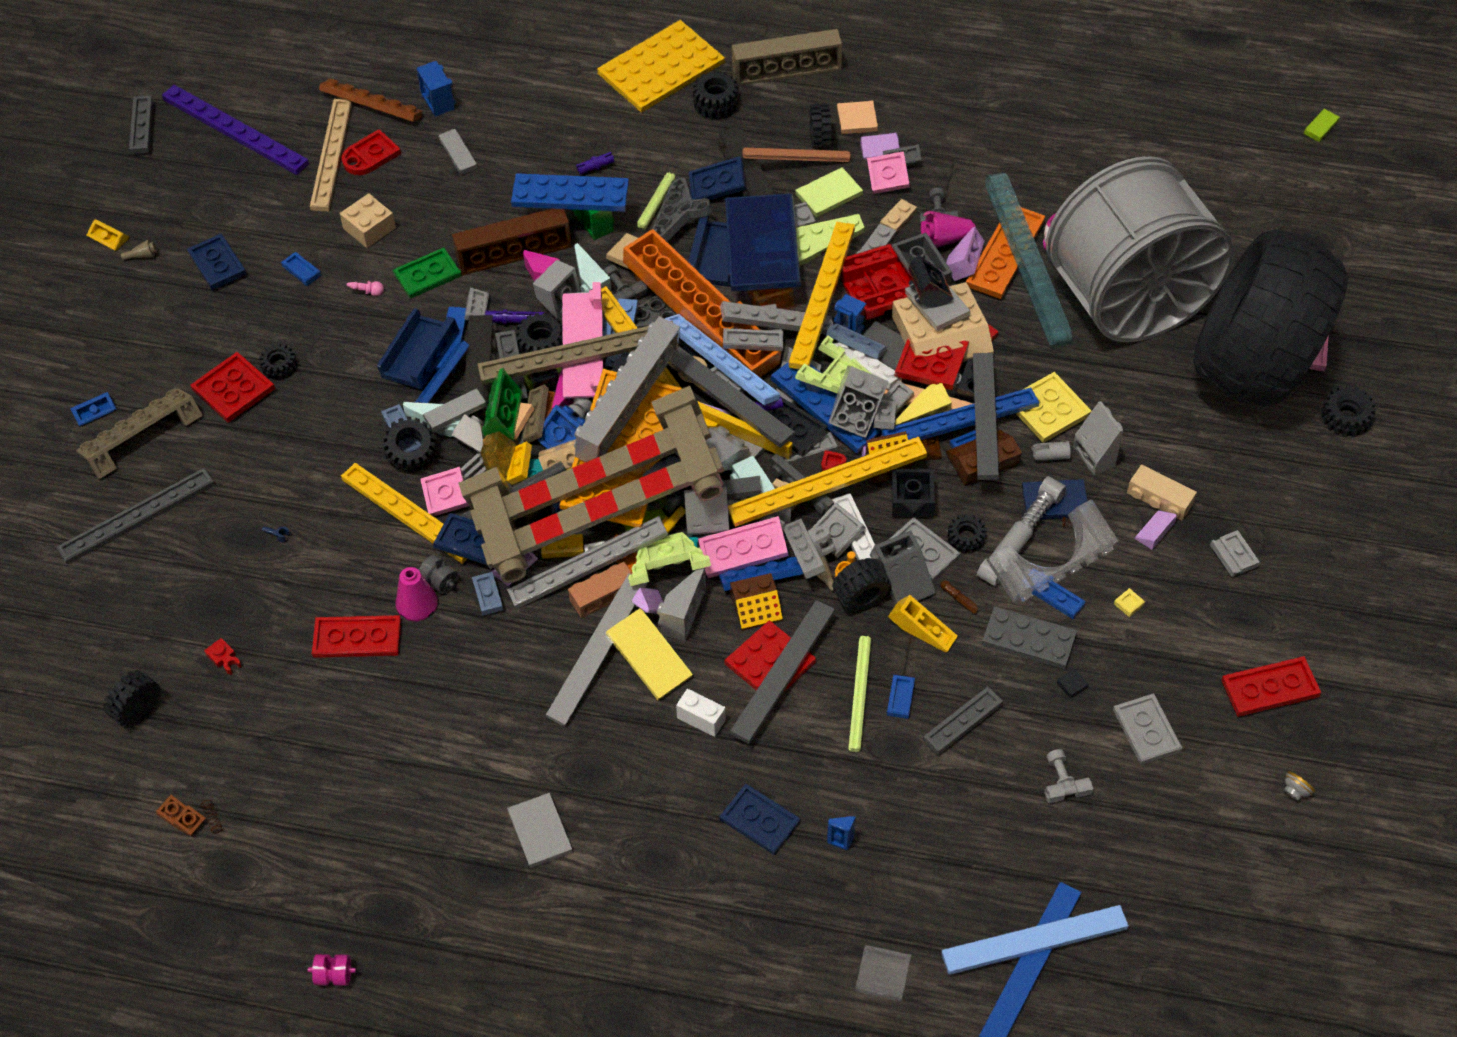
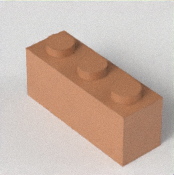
(598, 590)

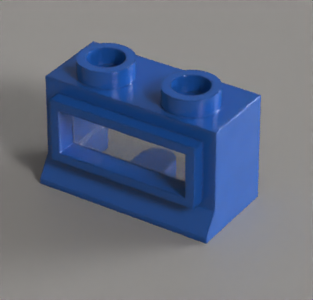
(849, 313)

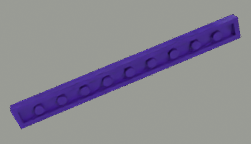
(235, 130)

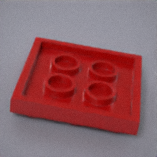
(934, 368)
(232, 387)
(760, 652)

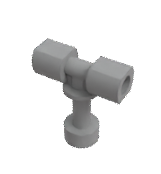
(1066, 784)

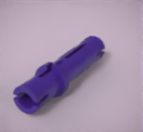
(509, 316)

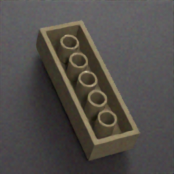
(786, 57)

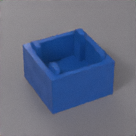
(436, 88)

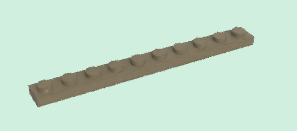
(562, 355)

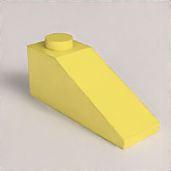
(928, 403)

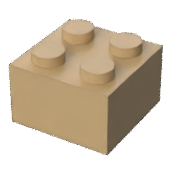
(367, 220)

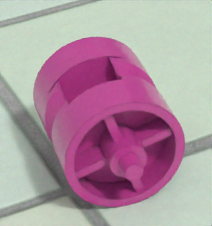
(333, 970)

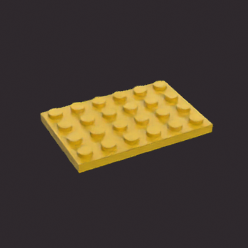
(660, 66)

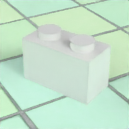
(701, 712)

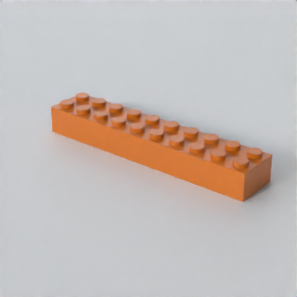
(690, 295)

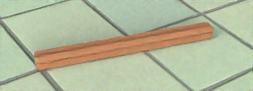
(796, 154)

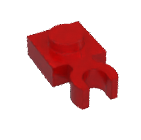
(222, 654)

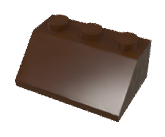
(965, 459)

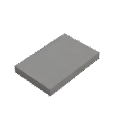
(943, 315)
(936, 551)
(1147, 729)
(539, 830)

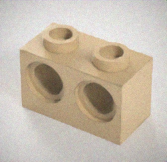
(563, 452)

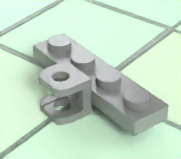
(809, 546)

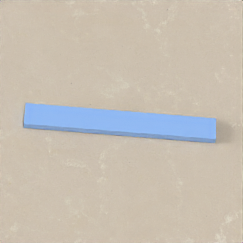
(724, 361)
(1034, 939)

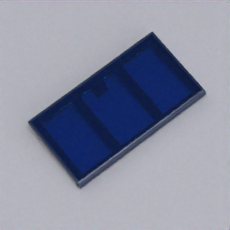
(762, 242)

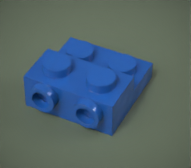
(560, 426)

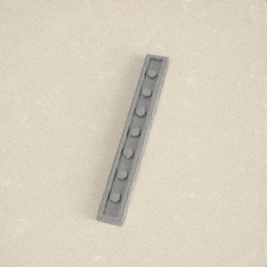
(587, 562)
(592, 655)

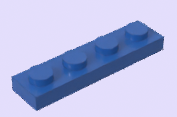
(779, 570)

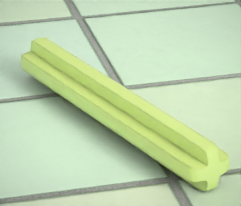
(656, 201)

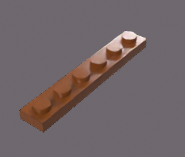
(376, 101)

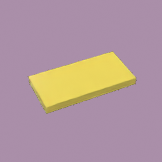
(649, 654)

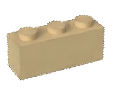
(1161, 492)

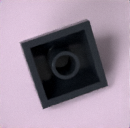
(929, 283)

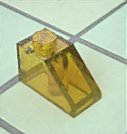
(497, 452)

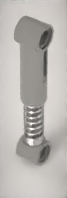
(1050, 492)

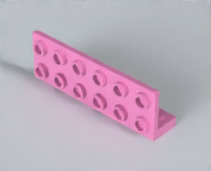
(581, 322)

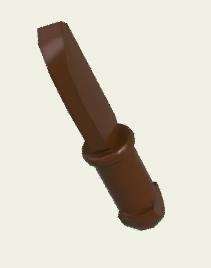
(957, 595)

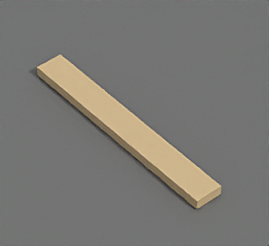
(331, 155)

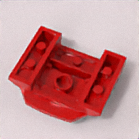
(875, 279)

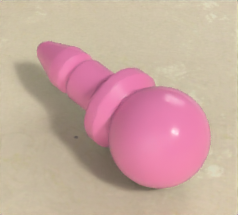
(374, 288)

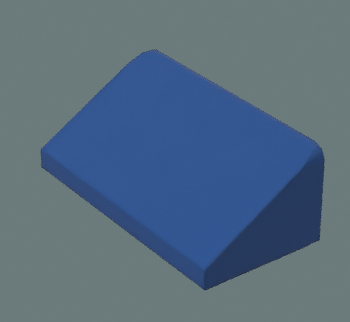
(93, 409)
(841, 831)

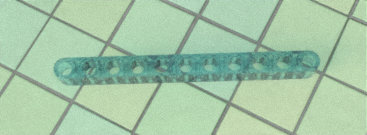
(1028, 259)

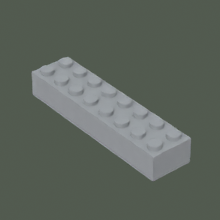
(627, 390)

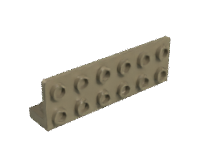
(96, 450)

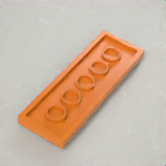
(997, 264)

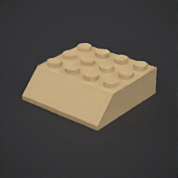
(924, 337)

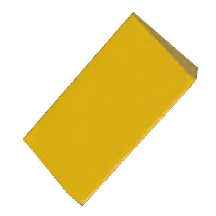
(107, 235)

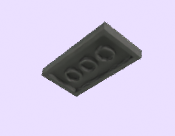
(1029, 637)

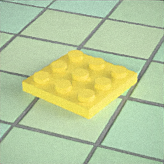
(1057, 408)

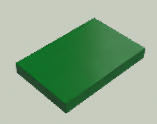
(427, 273)

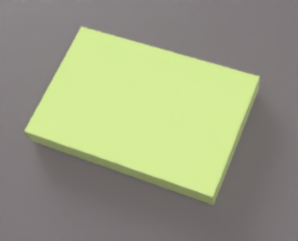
(829, 192)

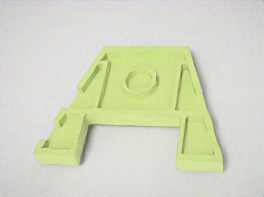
(834, 373)
(666, 551)

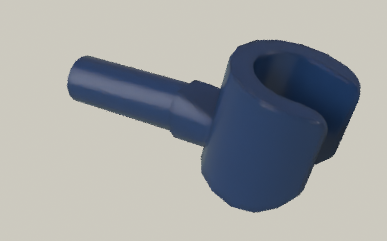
(281, 530)

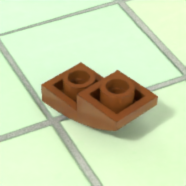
(180, 815)

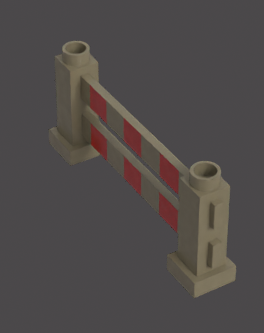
(497, 507)

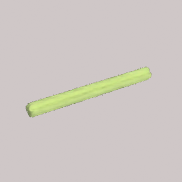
(859, 694)

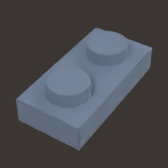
(487, 593)

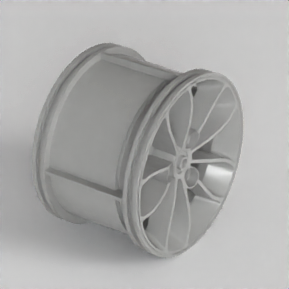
(1139, 249)

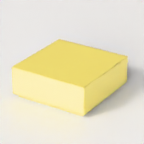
(1129, 602)

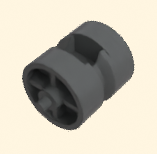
(441, 576)

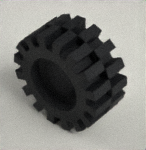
(279, 370)
(966, 523)

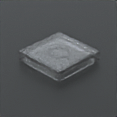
(883, 973)

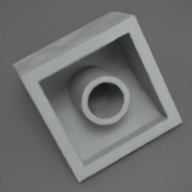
(553, 283)

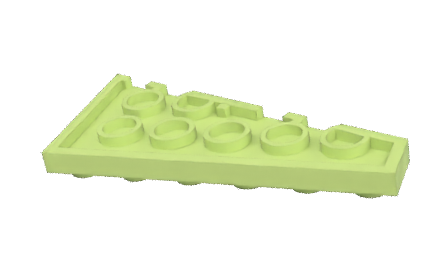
(815, 237)

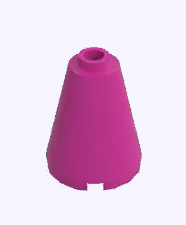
(945, 228)
(415, 596)

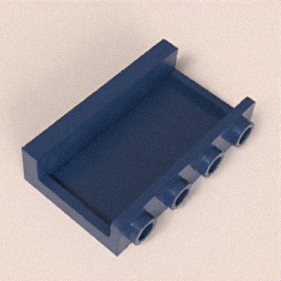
(711, 252)
(417, 349)

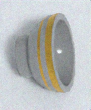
(1297, 787)

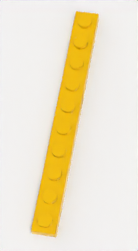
(822, 295)
(826, 481)

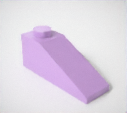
(965, 256)

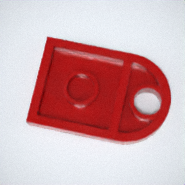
(369, 153)

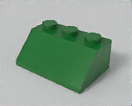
(503, 406)

